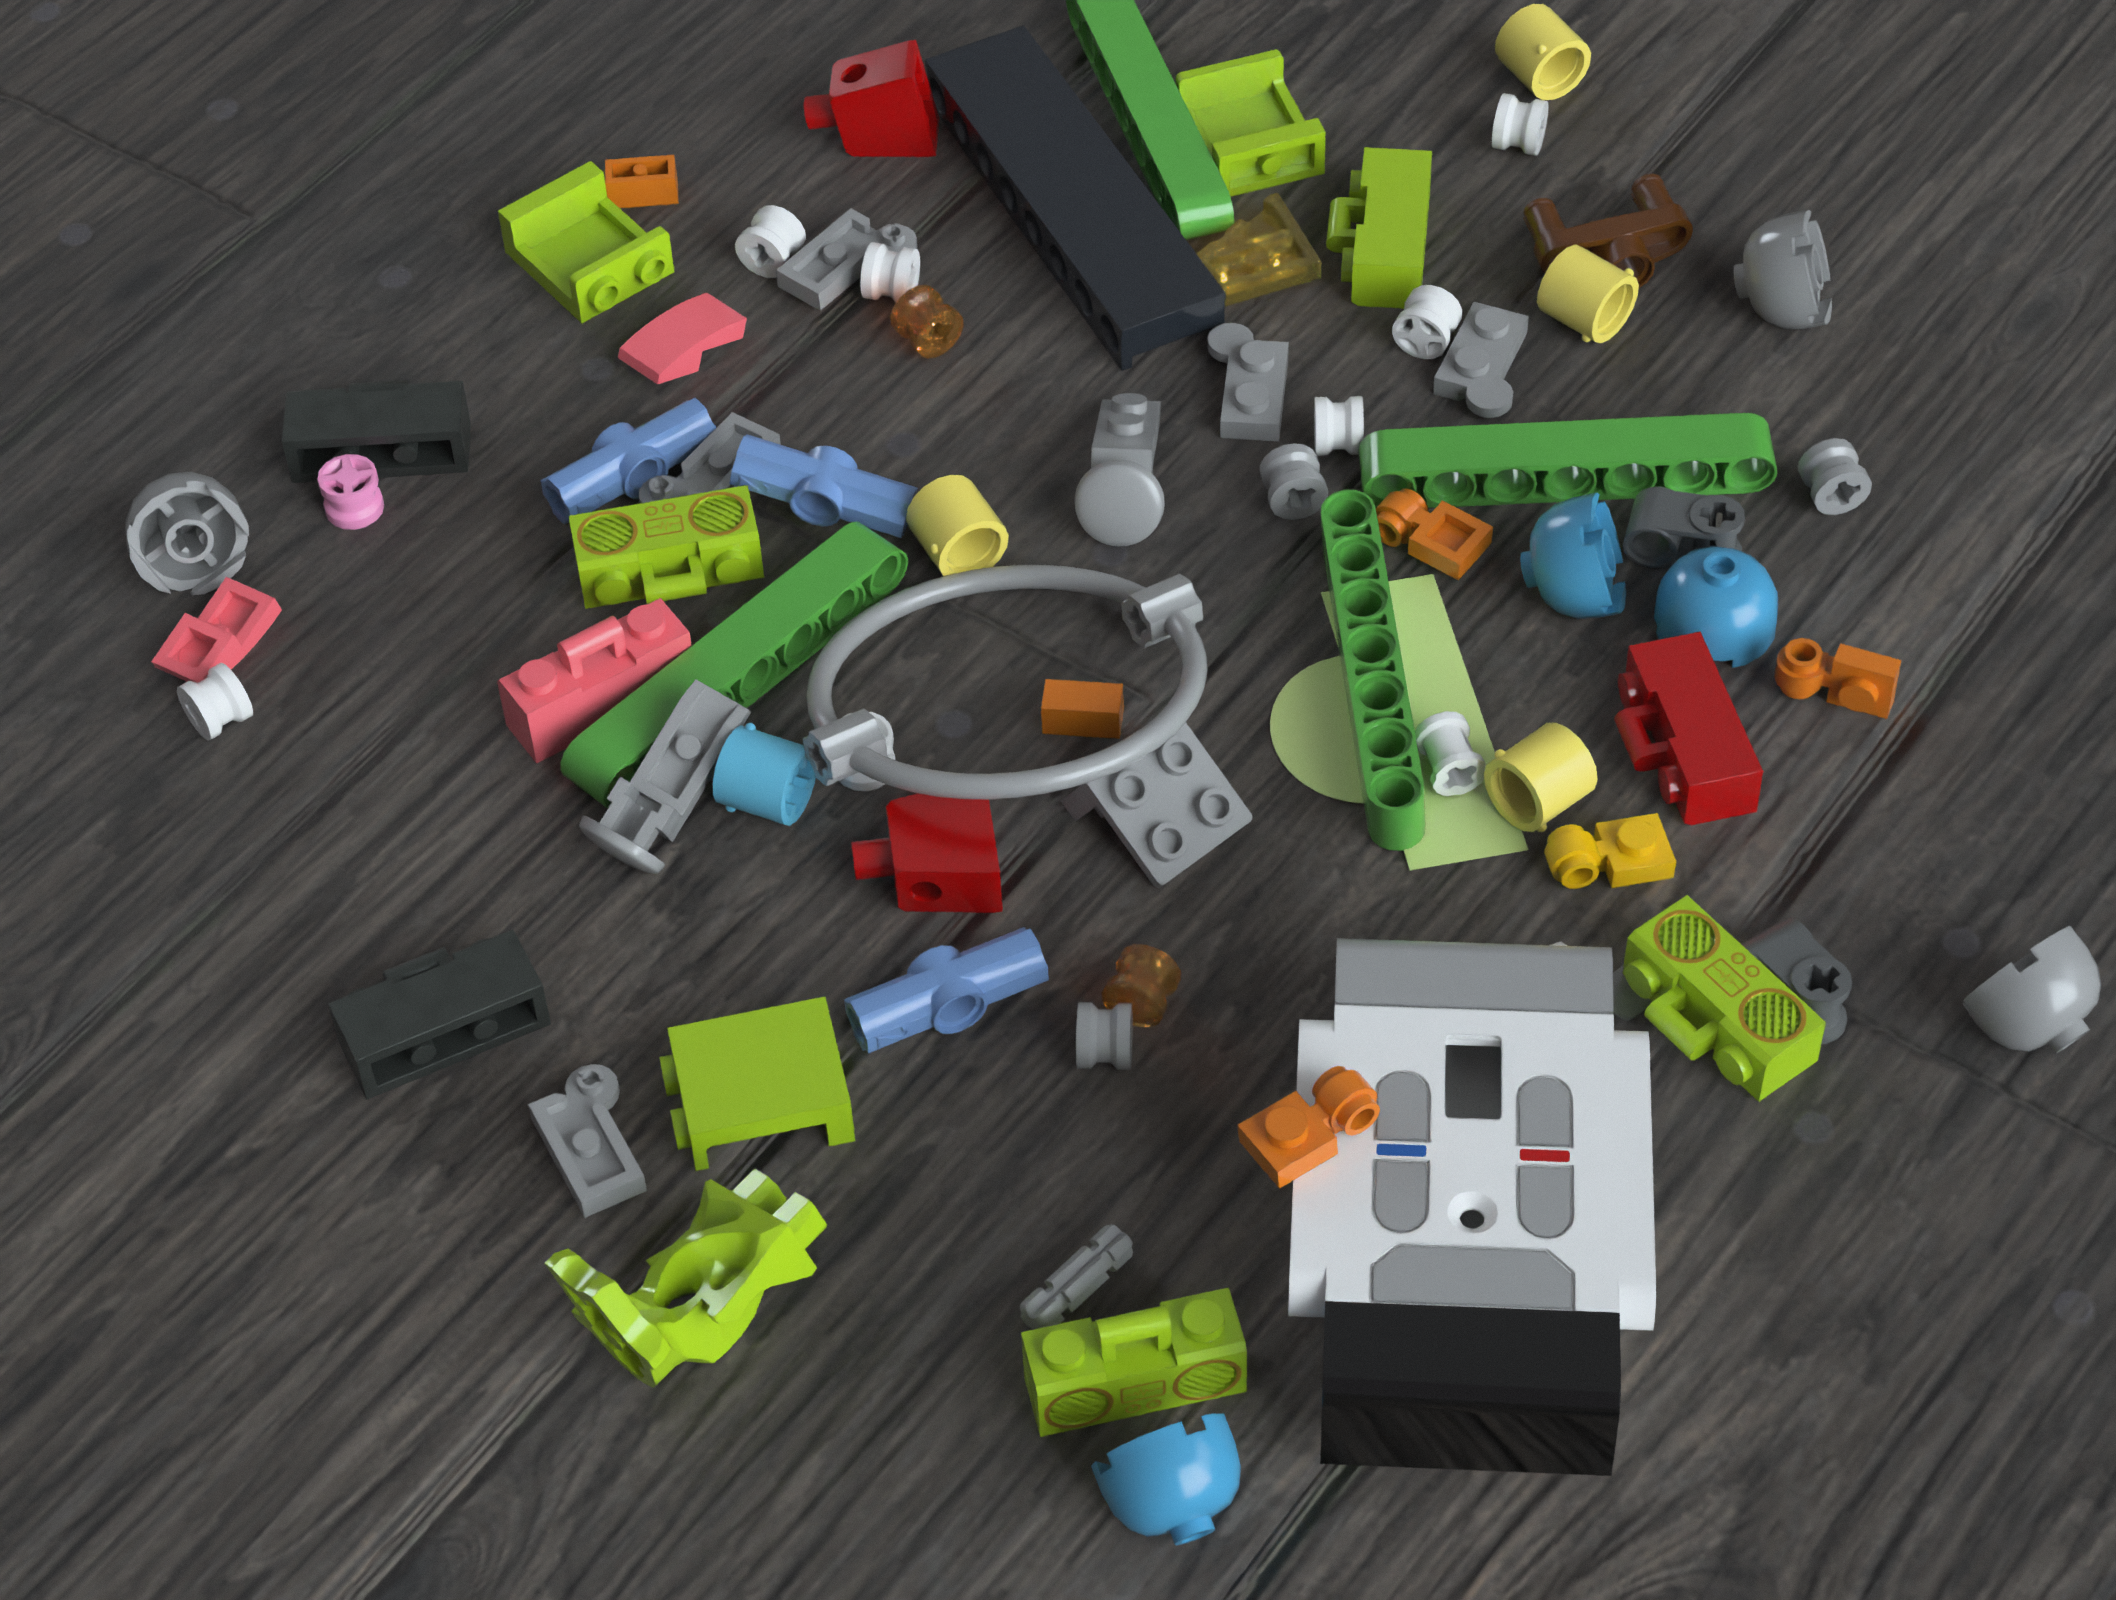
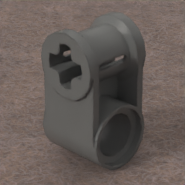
(1673, 523)
(1806, 970)

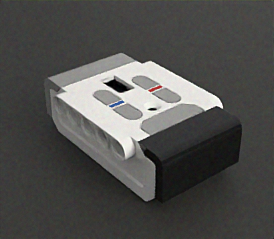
(1486, 1216)

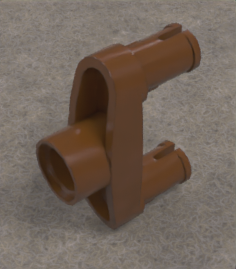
(1623, 240)

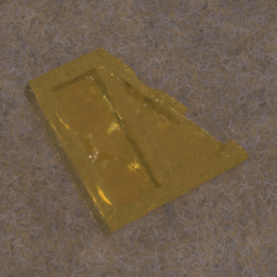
(1262, 254)

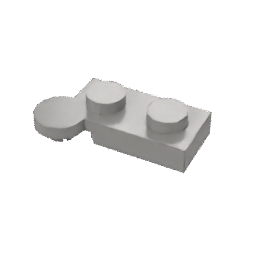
(836, 258)
(1481, 360)
(1252, 384)
(709, 464)
(587, 1141)

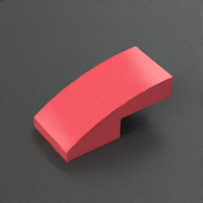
(675, 339)
(221, 633)

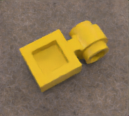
(1626, 849)

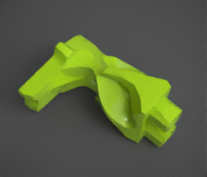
(726, 1257)

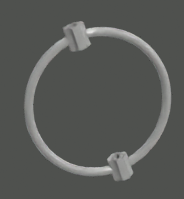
(857, 745)

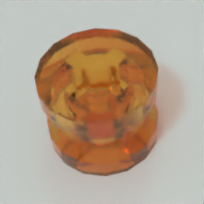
(926, 321)
(1144, 980)

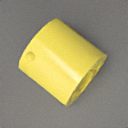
(1543, 52)
(1588, 293)
(956, 525)
(1540, 777)

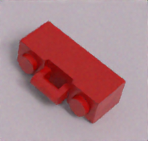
(1698, 736)

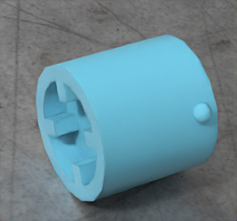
(763, 775)

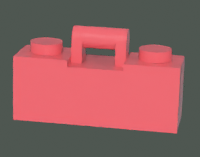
(588, 676)

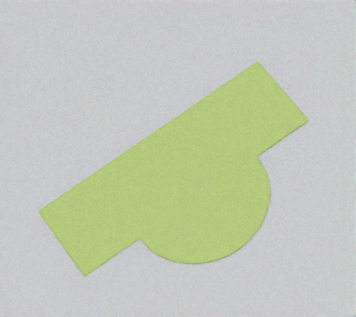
(1317, 744)

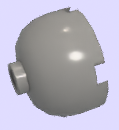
(1785, 272)
(186, 533)
(2039, 996)

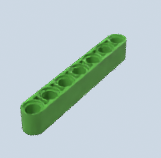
(1152, 115)
(1570, 459)
(744, 652)
(1373, 671)

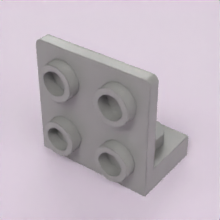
(1166, 806)

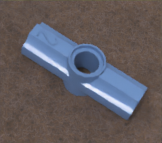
(626, 459)
(822, 485)
(946, 989)

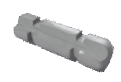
(1077, 1278)

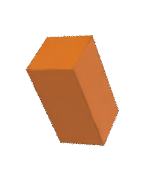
(642, 181)
(1082, 708)

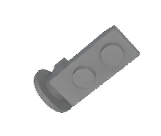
(1119, 495)
(667, 779)

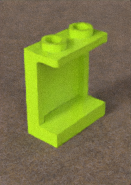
(1252, 123)
(583, 244)
(756, 1077)

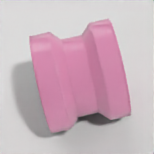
(350, 491)

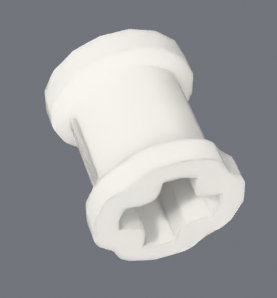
(1447, 747)

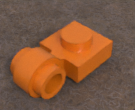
(1441, 539)
(1854, 676)
(1296, 1138)

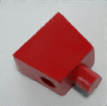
(879, 104)
(938, 855)

